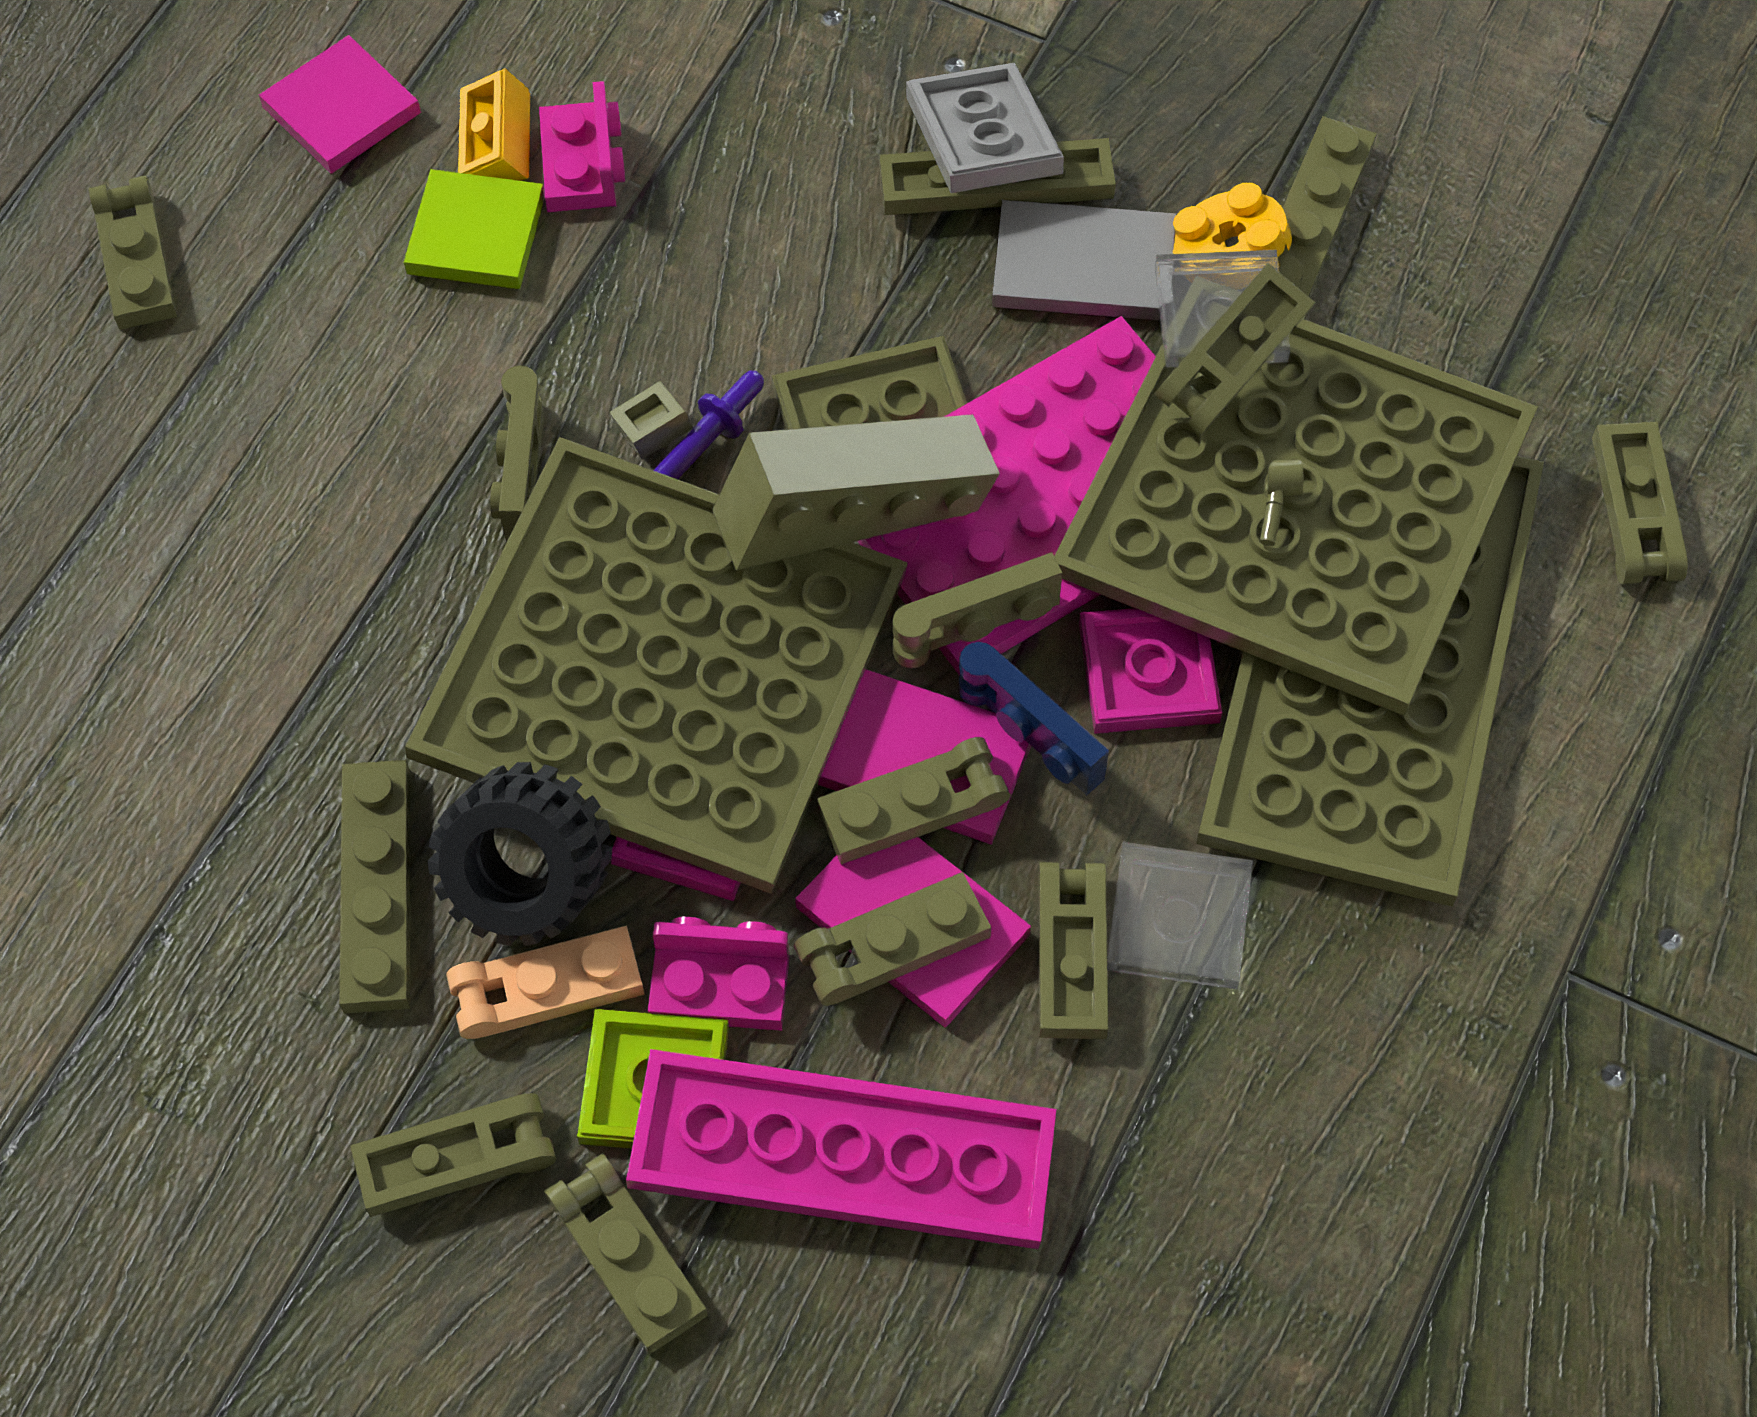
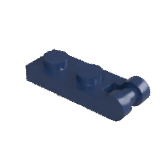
(1031, 716)

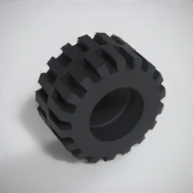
(491, 891)

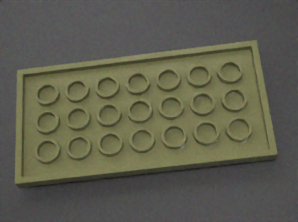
(1360, 788)

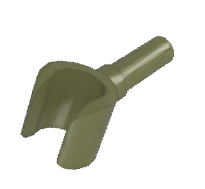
(1283, 480)

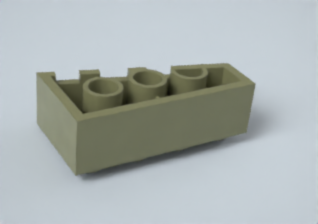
(849, 484)

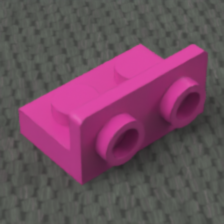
(578, 153)
(720, 972)

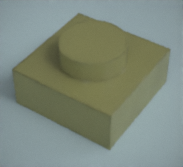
(651, 420)

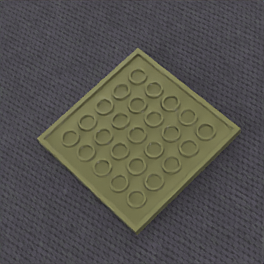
(1361, 563)
(656, 667)

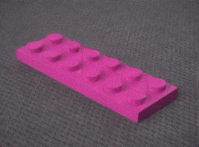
(843, 1149)

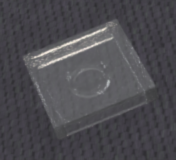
(1197, 292)
(1179, 915)

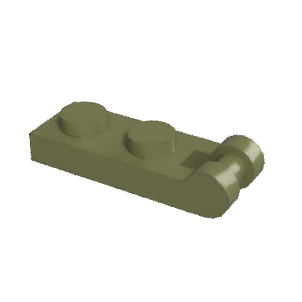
(133, 254)
(1236, 346)
(517, 447)
(1639, 502)
(975, 609)
(911, 801)
(894, 939)
(1072, 953)
(451, 1154)
(627, 1256)

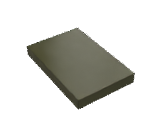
(872, 387)

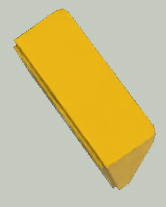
(495, 127)

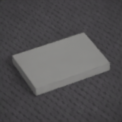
(984, 127)
(1080, 259)

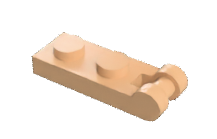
(545, 983)

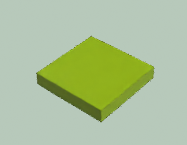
(474, 229)
(620, 1061)

